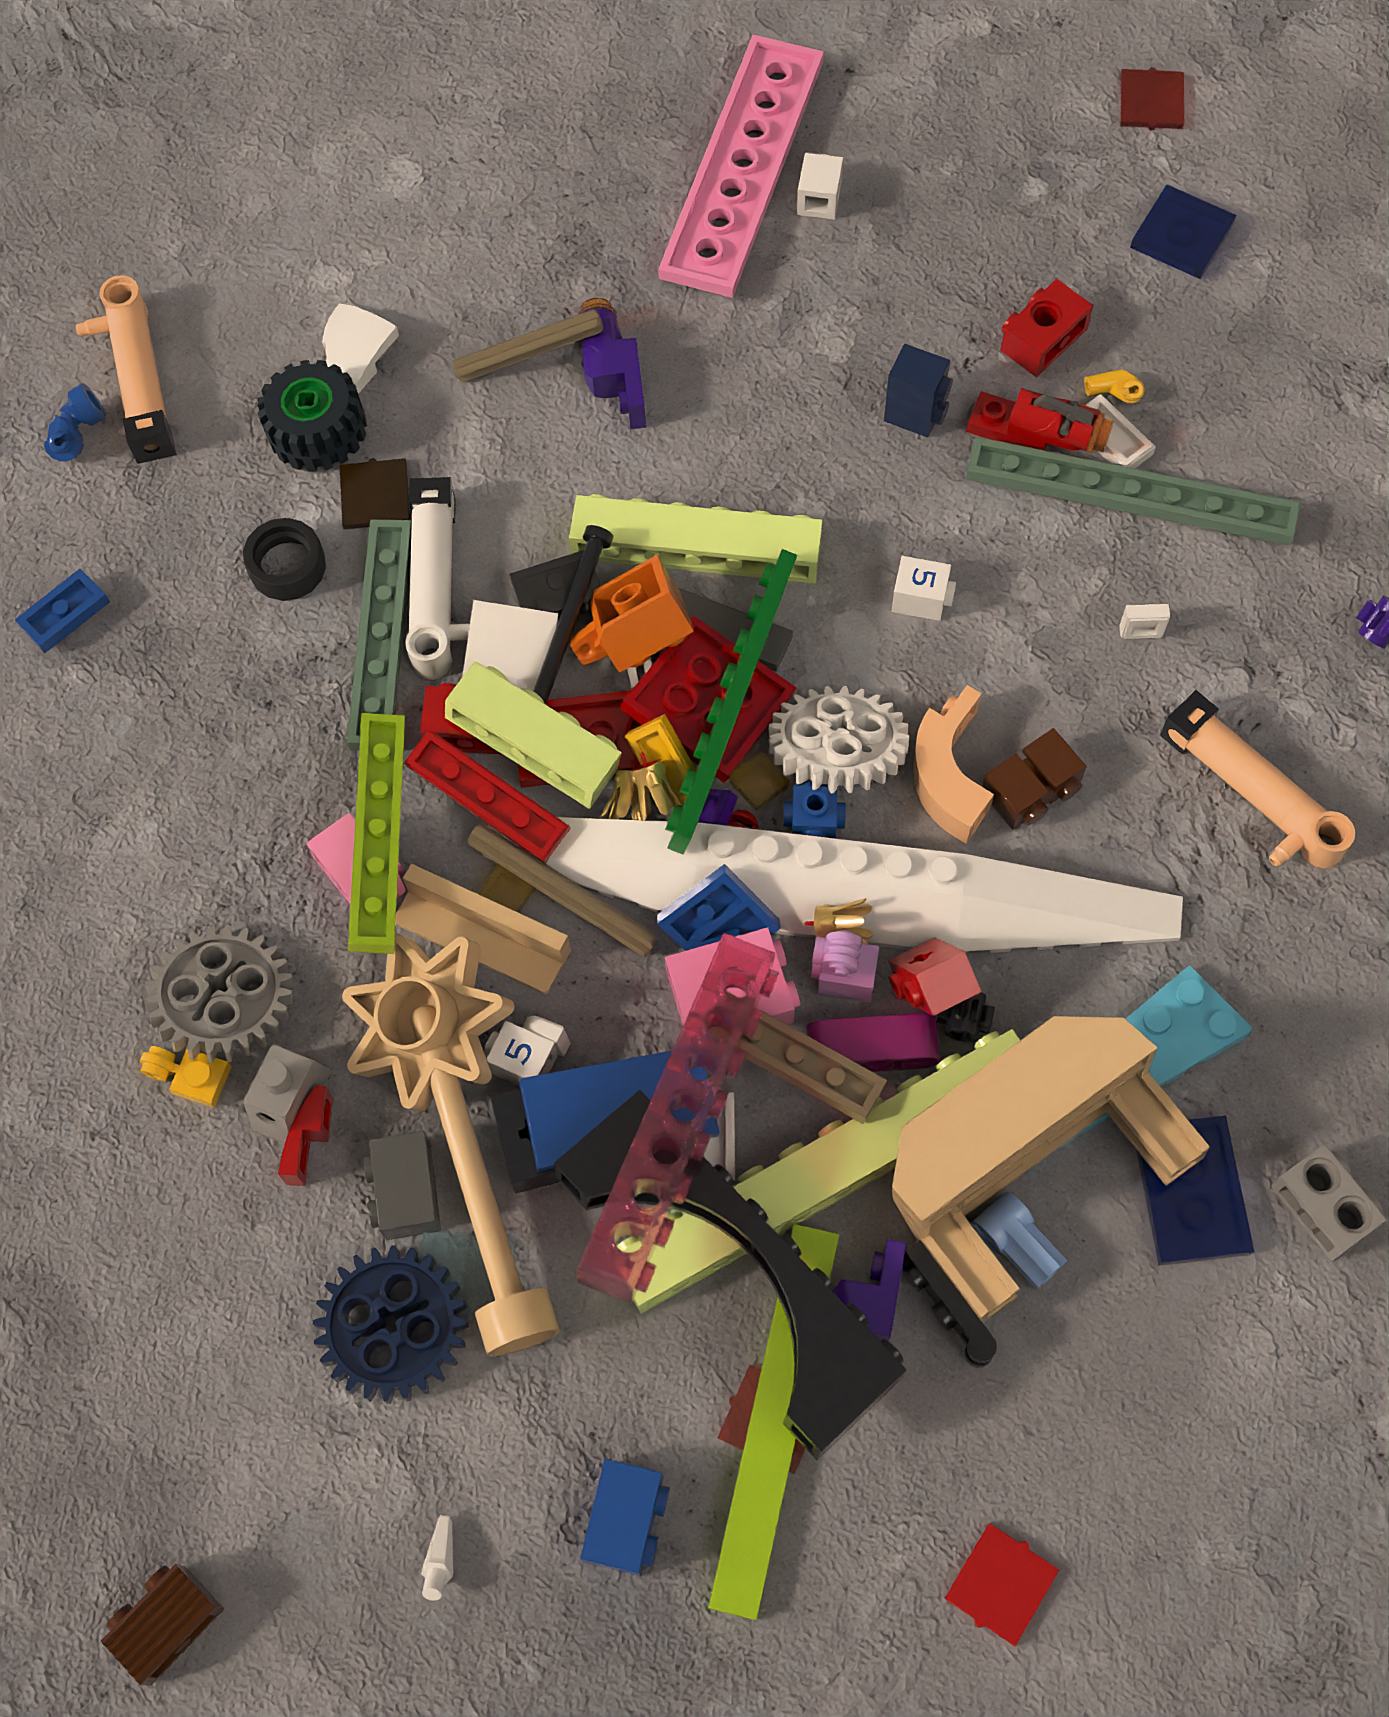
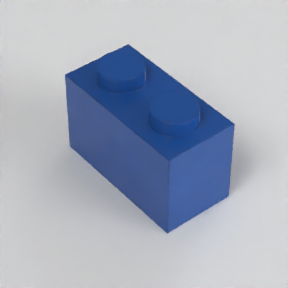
(624, 1518)

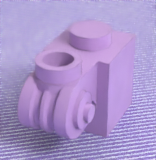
(844, 966)

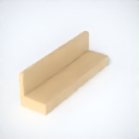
(506, 938)

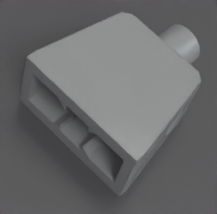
(281, 1090)

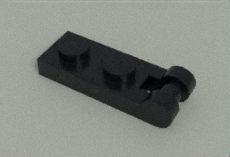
(950, 1305)

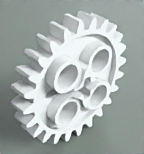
(838, 739)

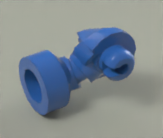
(64, 438)

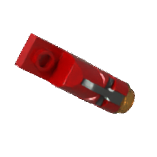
(1040, 421)

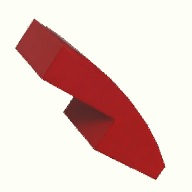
(310, 1124)

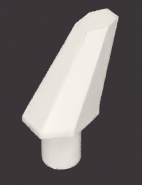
(439, 1560)

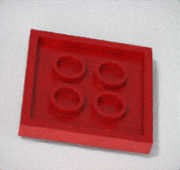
(689, 680)

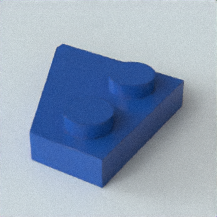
(713, 908)

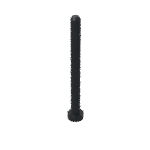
(597, 540)

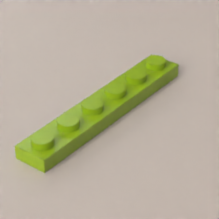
(376, 834)

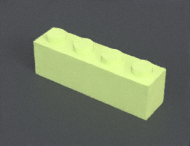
(532, 733)

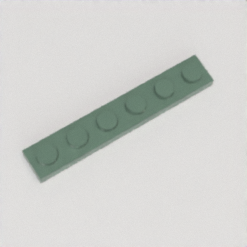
(380, 623)

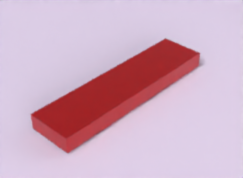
(487, 796)

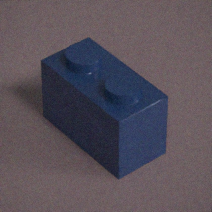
(917, 391)

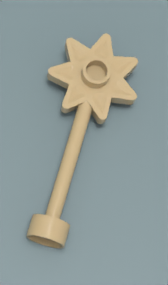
(427, 1035)

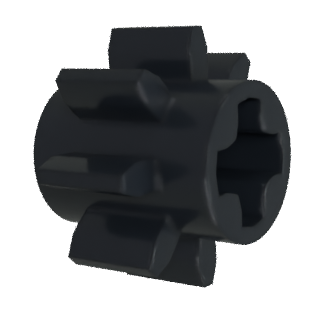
(967, 1019)

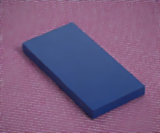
(574, 1101)

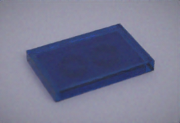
(1202, 1209)

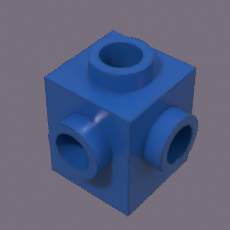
(814, 811)

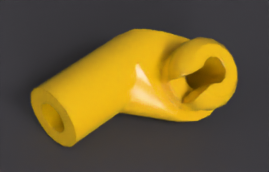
(1117, 383)

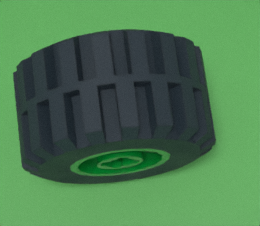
(312, 415)

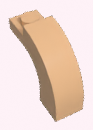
(943, 789)

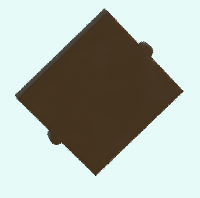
(374, 492)

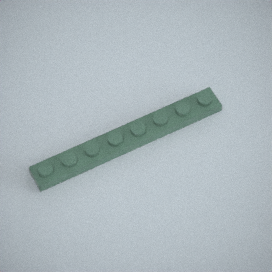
(1133, 491)

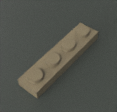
(810, 1066)

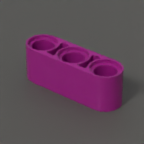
(882, 1041)

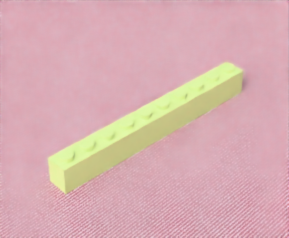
(811, 1175)

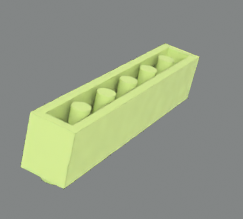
(698, 537)

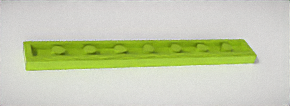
(765, 1457)

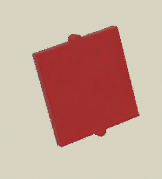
(1001, 1584)

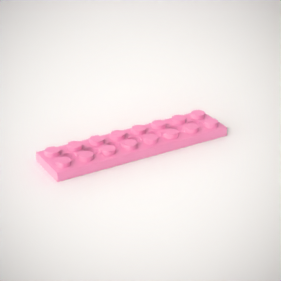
(755, 182)

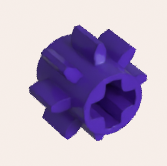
(1375, 622)

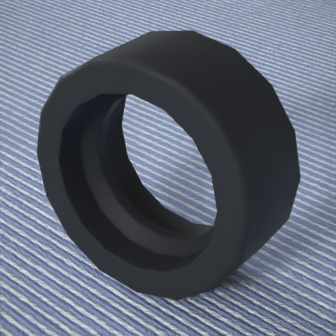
(280, 532)

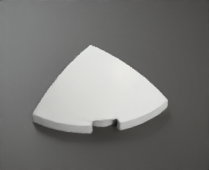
(356, 341)

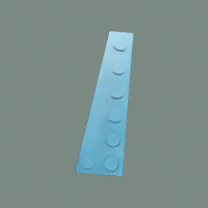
(1187, 1026)

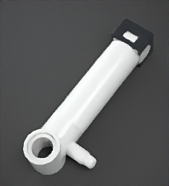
(430, 577)

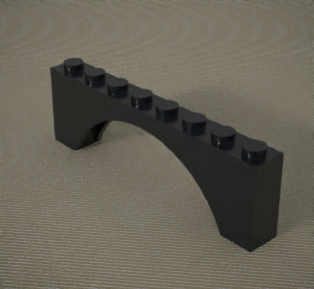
(836, 1359)

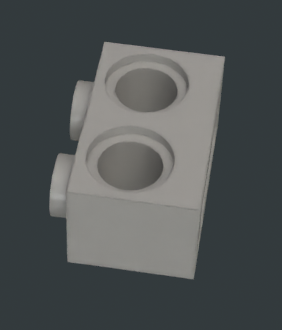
(1319, 1209)

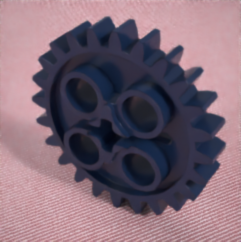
(410, 1361)

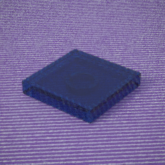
(1183, 231)

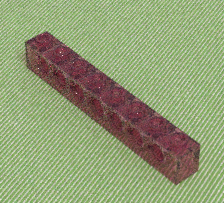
(603, 1263)

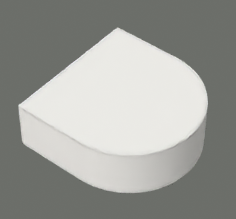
(550, 1031)

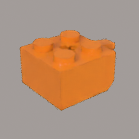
(633, 618)

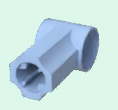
(1010, 1230)

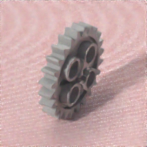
(219, 993)

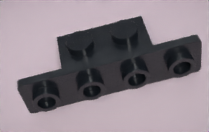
(549, 583)

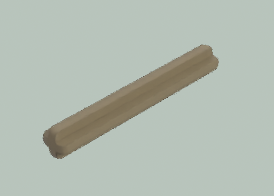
(528, 345)

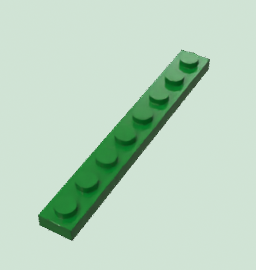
(725, 711)

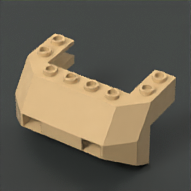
(1016, 1117)

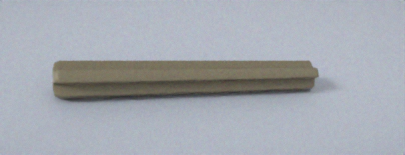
(563, 890)

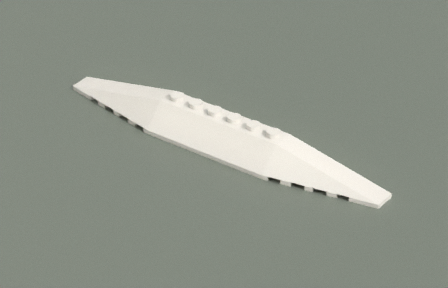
(911, 890)

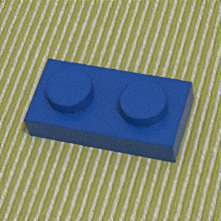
(62, 610)

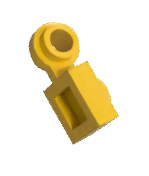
(192, 1079)

